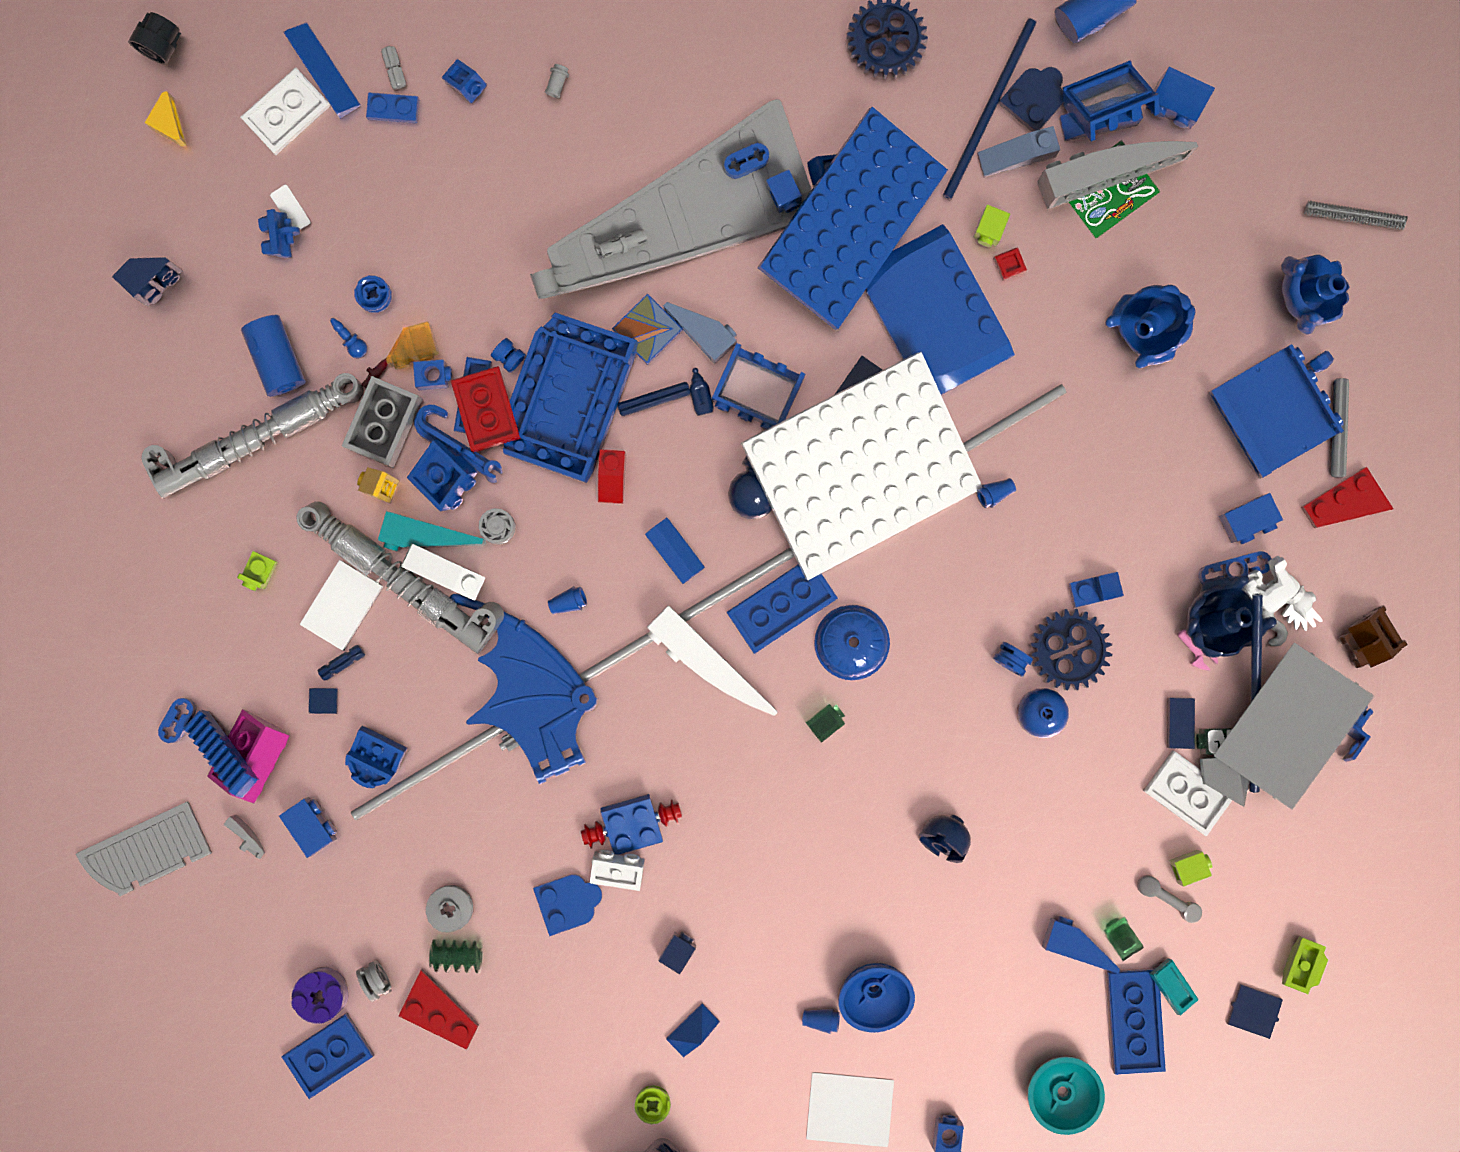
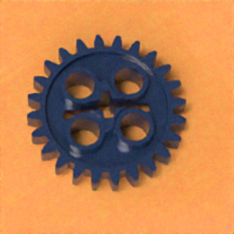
(893, 59)
(1062, 629)

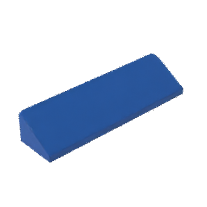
(322, 69)

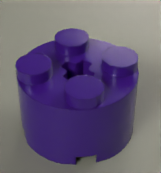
(306, 1000)

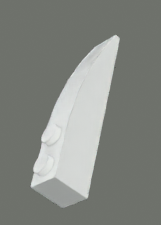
(699, 656)

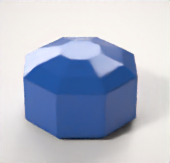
(1321, 362)

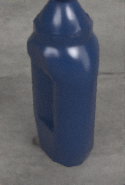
(700, 394)

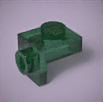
(1122, 938)

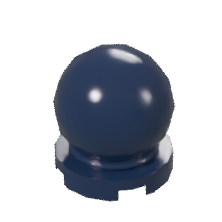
(747, 494)

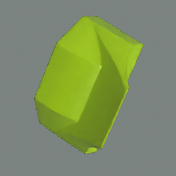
(1304, 965)

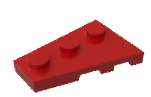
(1348, 500)
(437, 1013)

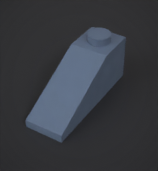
(1020, 151)
(705, 332)

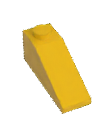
(377, 484)

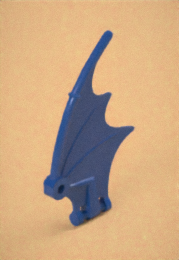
(534, 695)

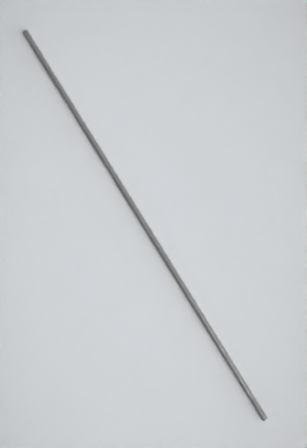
(685, 615)

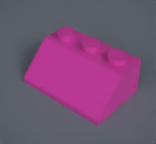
(259, 746)

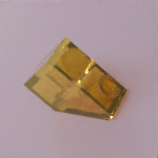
(413, 344)

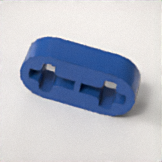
(749, 166)
(172, 717)

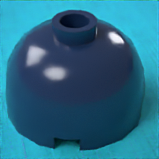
(946, 836)

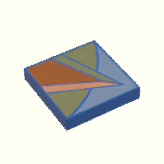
(649, 326)

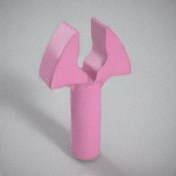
(1198, 662)

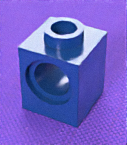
(784, 192)
(421, 372)
(945, 1123)

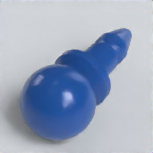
(356, 347)

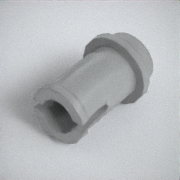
(556, 80)

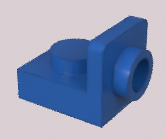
(464, 80)

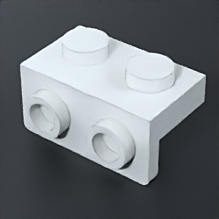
(617, 870)

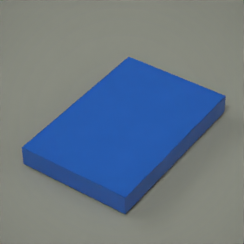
(327, 1055)

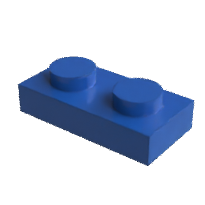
(392, 107)

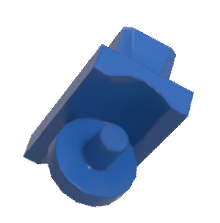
(280, 234)

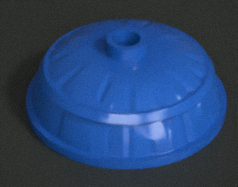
(833, 642)
(880, 1006)

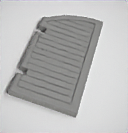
(146, 850)

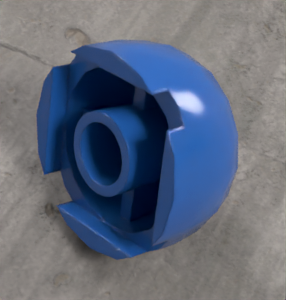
(1031, 713)

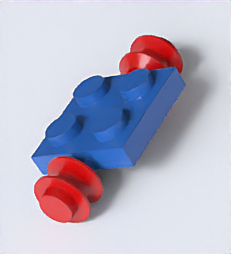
(631, 824)

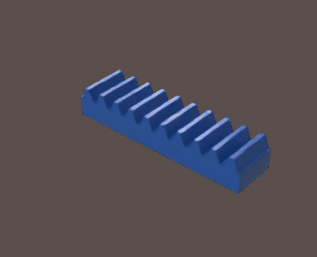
(221, 753)

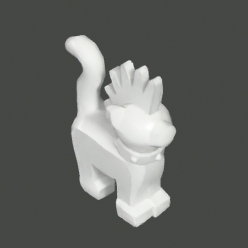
(1280, 591)

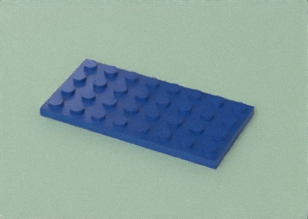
(853, 218)

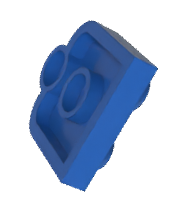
(567, 902)

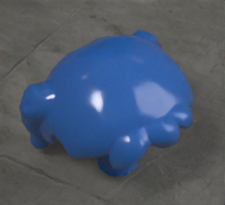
(1314, 291)
(1154, 322)

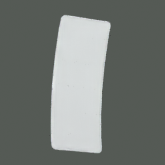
(287, 203)

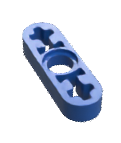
(1250, 558)

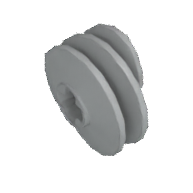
(443, 920)

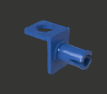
(1359, 735)

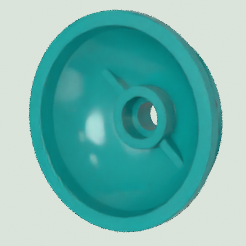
(1077, 1107)

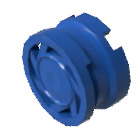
(373, 294)
(1012, 659)

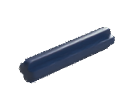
(654, 398)

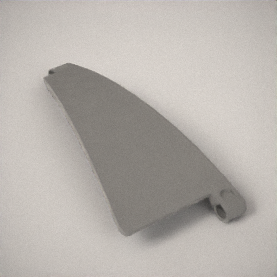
(684, 210)

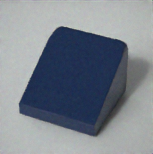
(323, 700)

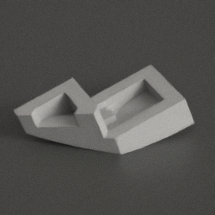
(250, 841)

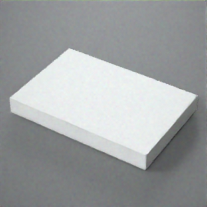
(285, 111)
(341, 605)
(1181, 791)

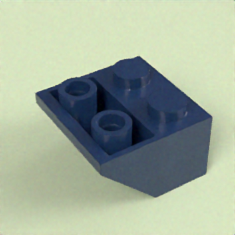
(147, 278)

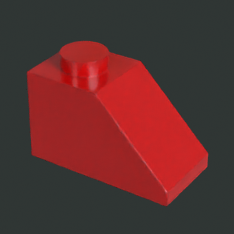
(611, 476)

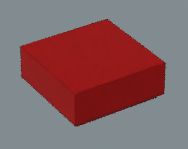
(1010, 263)

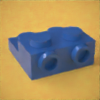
(442, 476)

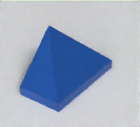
(693, 1030)

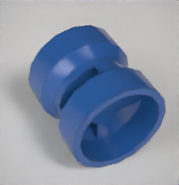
(508, 355)

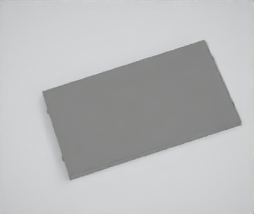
(1293, 725)

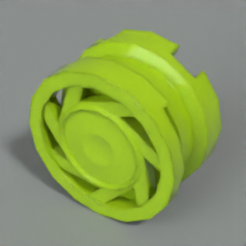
(652, 1104)

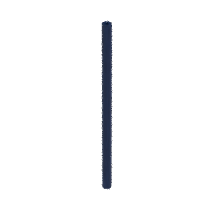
(989, 109)
(1256, 655)

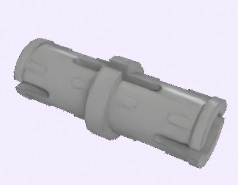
(621, 243)

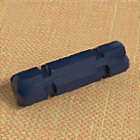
(341, 662)

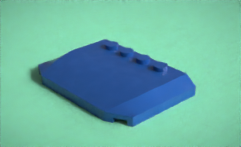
(938, 309)
(569, 395)

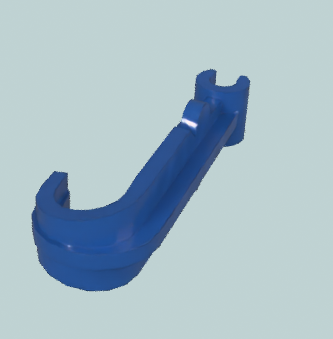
(432, 433)

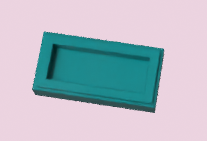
(1174, 986)

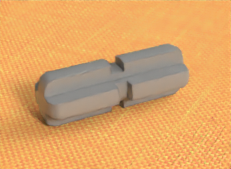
(392, 62)

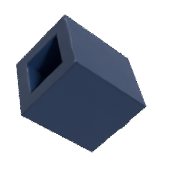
(678, 952)

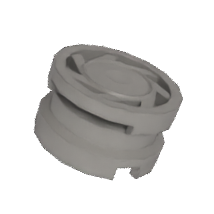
(497, 526)
(373, 981)

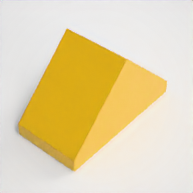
(165, 119)

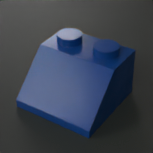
(1181, 97)

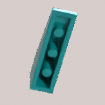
(402, 531)

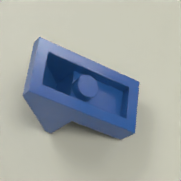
(1096, 589)

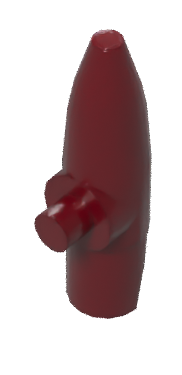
(375, 372)

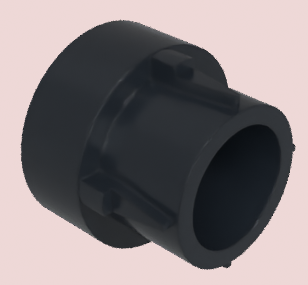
(155, 38)

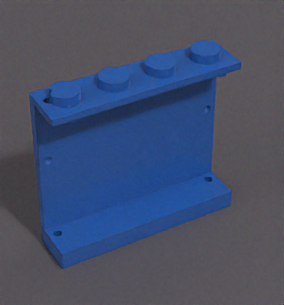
(1277, 410)

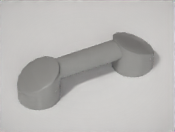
(1151, 887)

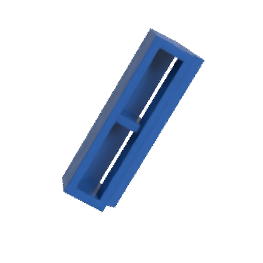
(675, 550)

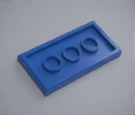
(780, 607)
(1135, 1022)

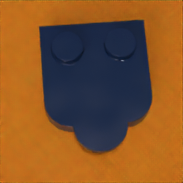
(1034, 97)

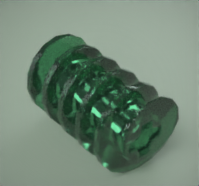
(456, 957)

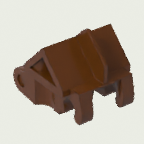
(1369, 641)

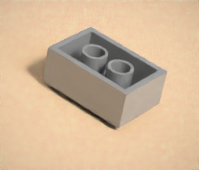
(382, 422)

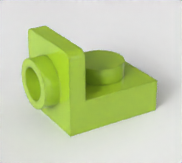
(257, 571)

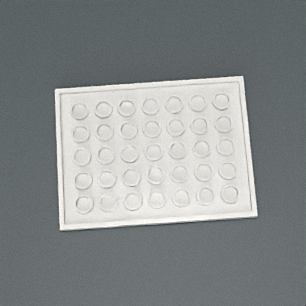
(862, 465)

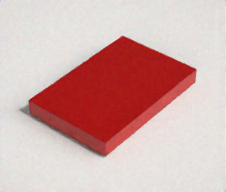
(485, 409)

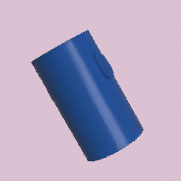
(1086, 17)
(273, 355)

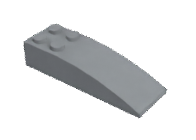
(1107, 168)

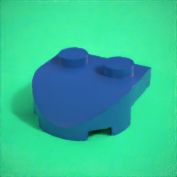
(373, 758)

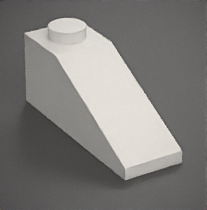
(443, 572)

